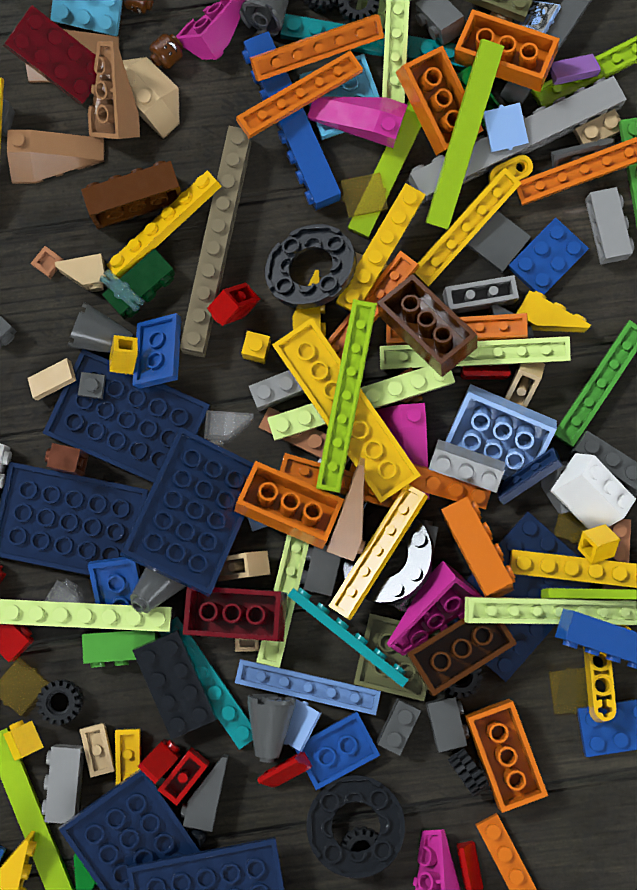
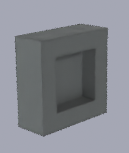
(92, 385)

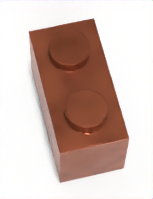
(66, 459)

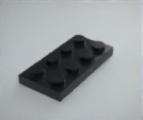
(174, 684)

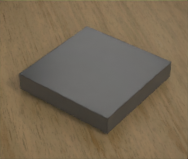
(498, 241)

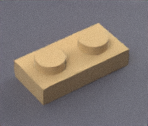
(598, 128)
(97, 749)

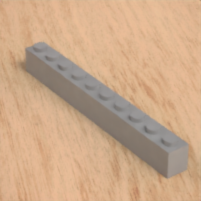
(541, 128)

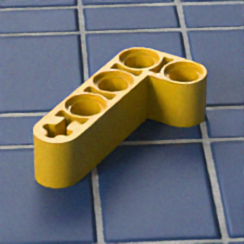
(604, 674)

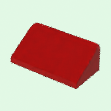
(485, 372)
(285, 770)
(469, 865)

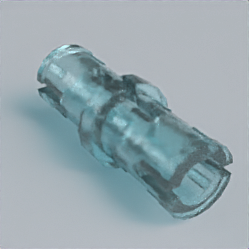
(121, 290)

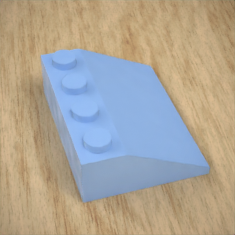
(501, 429)

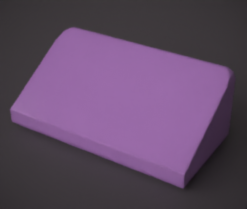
(574, 69)

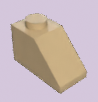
(84, 271)
(525, 383)
(245, 566)

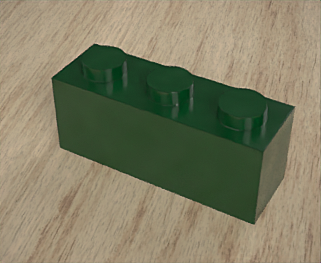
(144, 280)

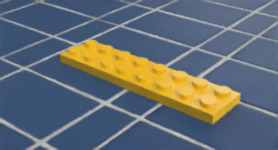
(316, 371)

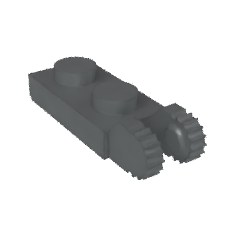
(570, 154)

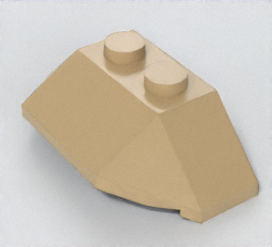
(154, 95)

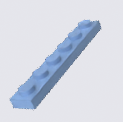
(307, 687)

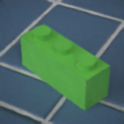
(113, 646)

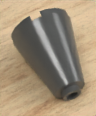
(264, 15)
(95, 331)
(153, 590)
(269, 723)

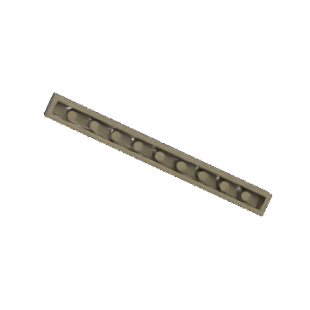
(216, 242)

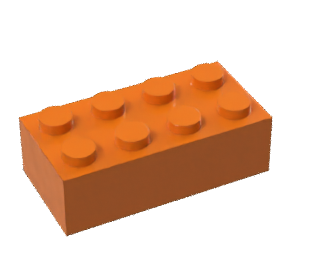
(526, 51)
(434, 95)
(288, 505)
(476, 546)
(506, 755)

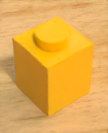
(256, 347)
(123, 354)
(598, 543)
(22, 739)

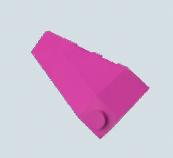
(212, 31)
(365, 117)
(409, 428)
(432, 608)
(436, 864)

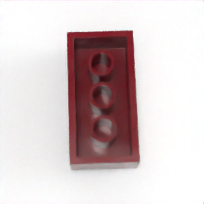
(53, 54)
(236, 614)

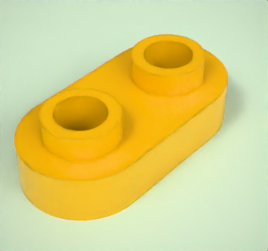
(511, 164)

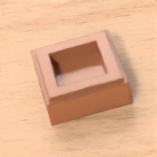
(46, 261)

